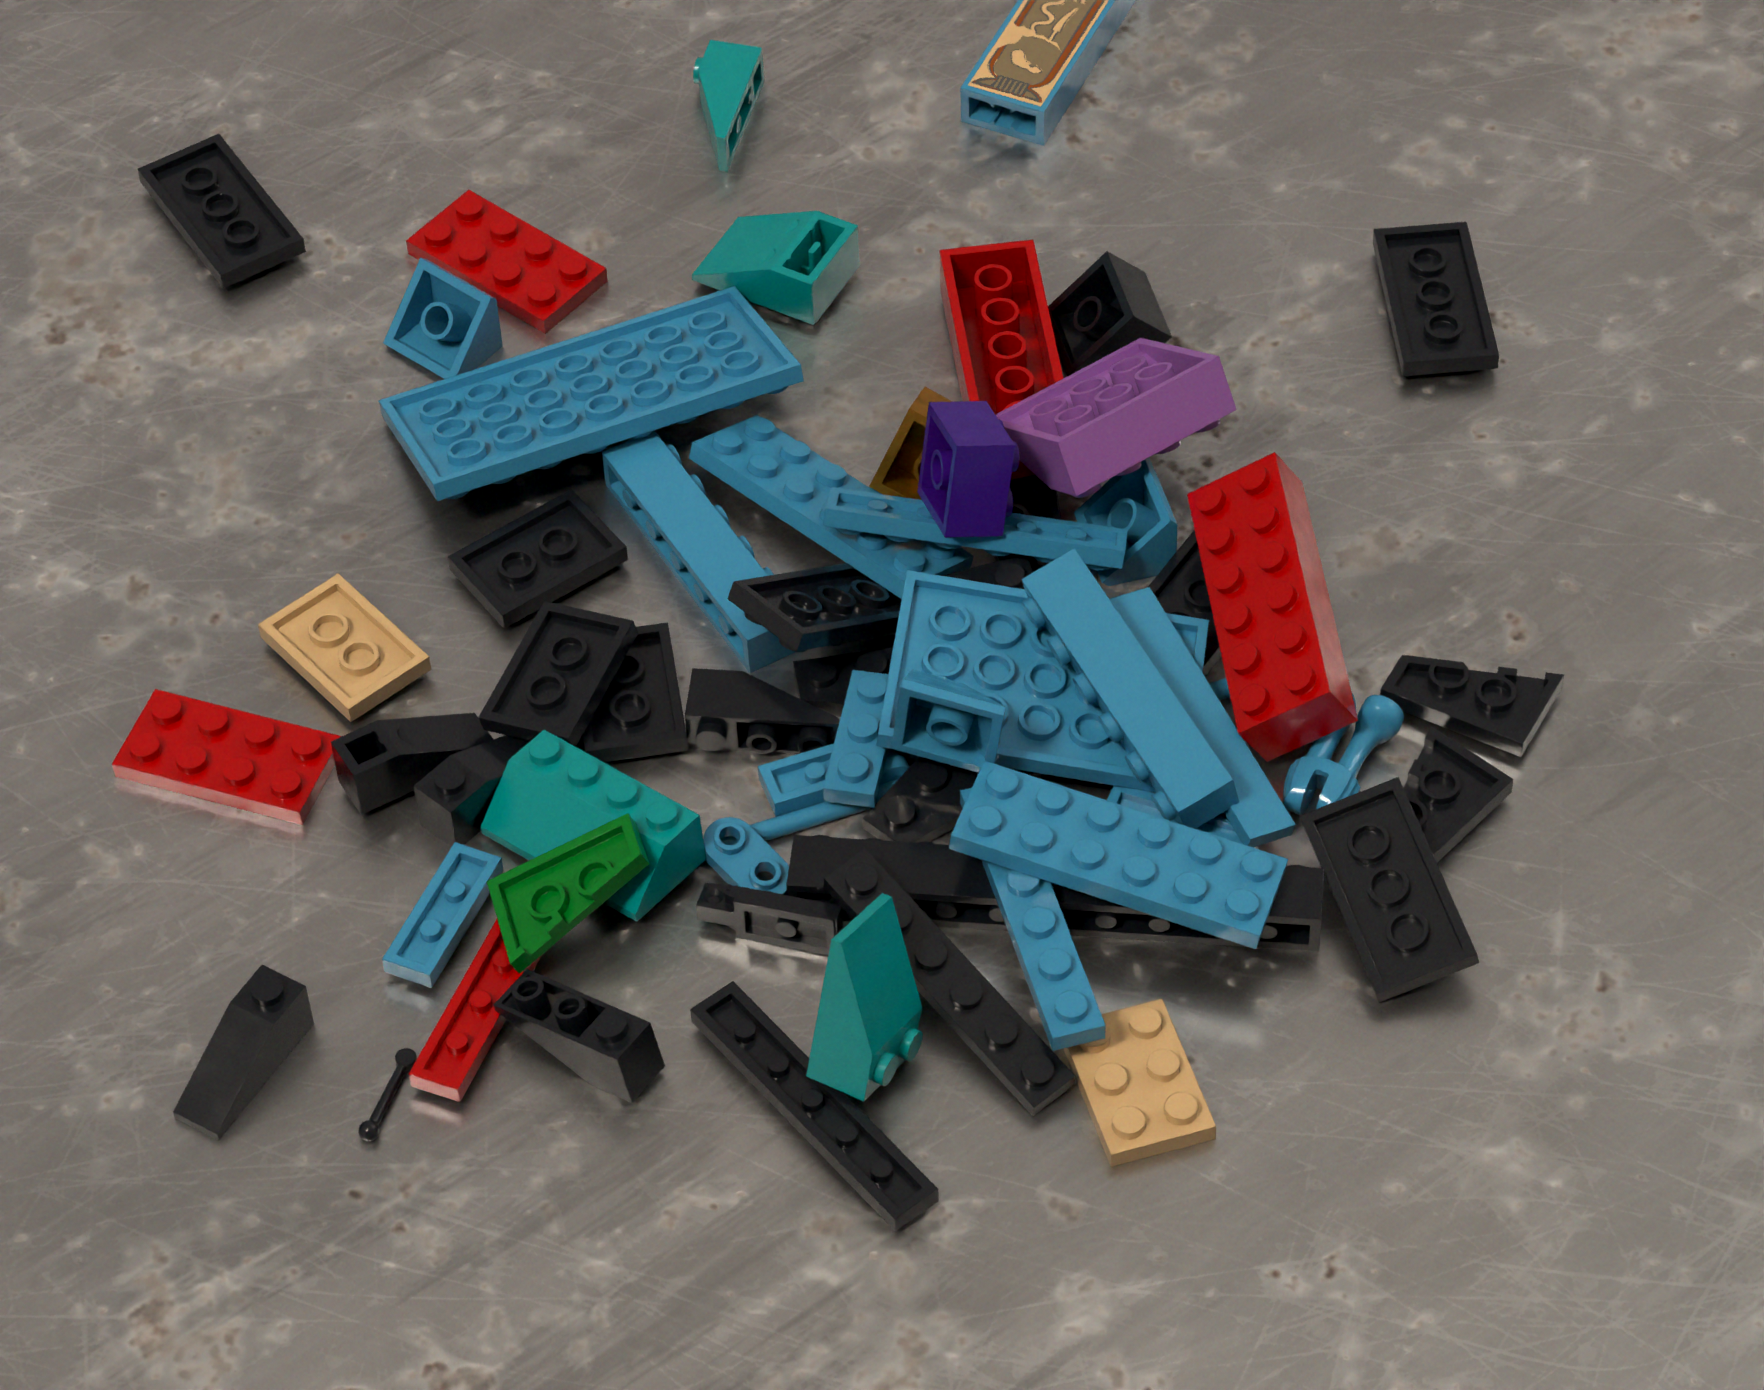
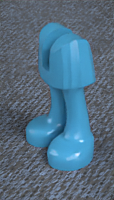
(1376, 724)

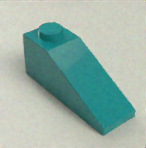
(729, 86)

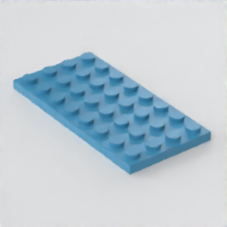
(589, 393)

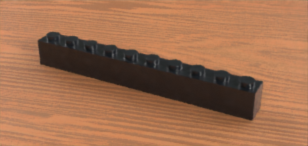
(958, 895)

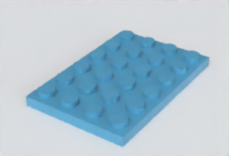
(989, 643)

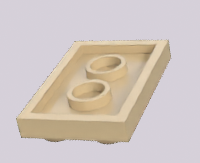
(344, 647)
(1141, 1086)

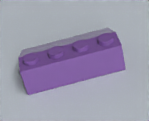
(1117, 414)

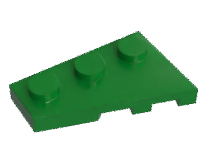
(563, 887)

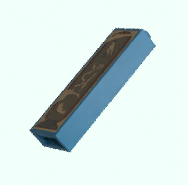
(1038, 65)

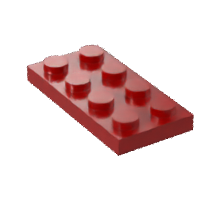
(509, 260)
(227, 756)

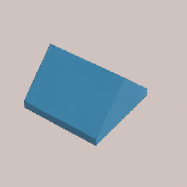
(445, 322)
(1141, 506)

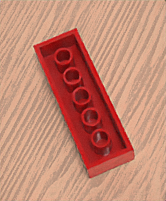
(999, 324)
(1271, 608)

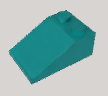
(866, 1005)

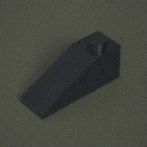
(460, 789)
(245, 1050)

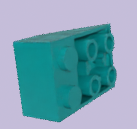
(785, 261)

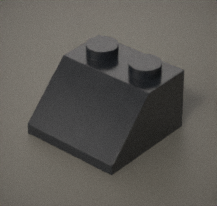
(1105, 312)

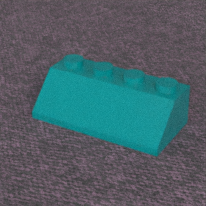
(561, 792)

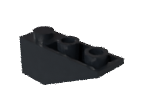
(749, 715)
(395, 754)
(585, 1034)

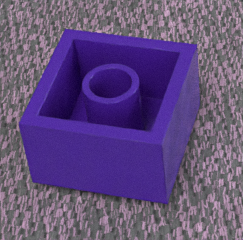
(967, 469)

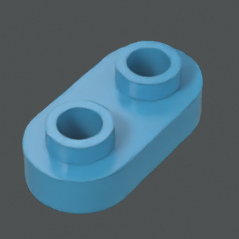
(744, 860)

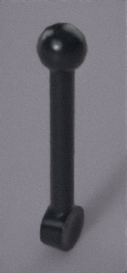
(404, 1060)

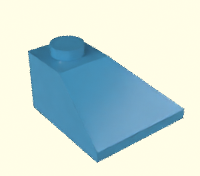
(947, 721)

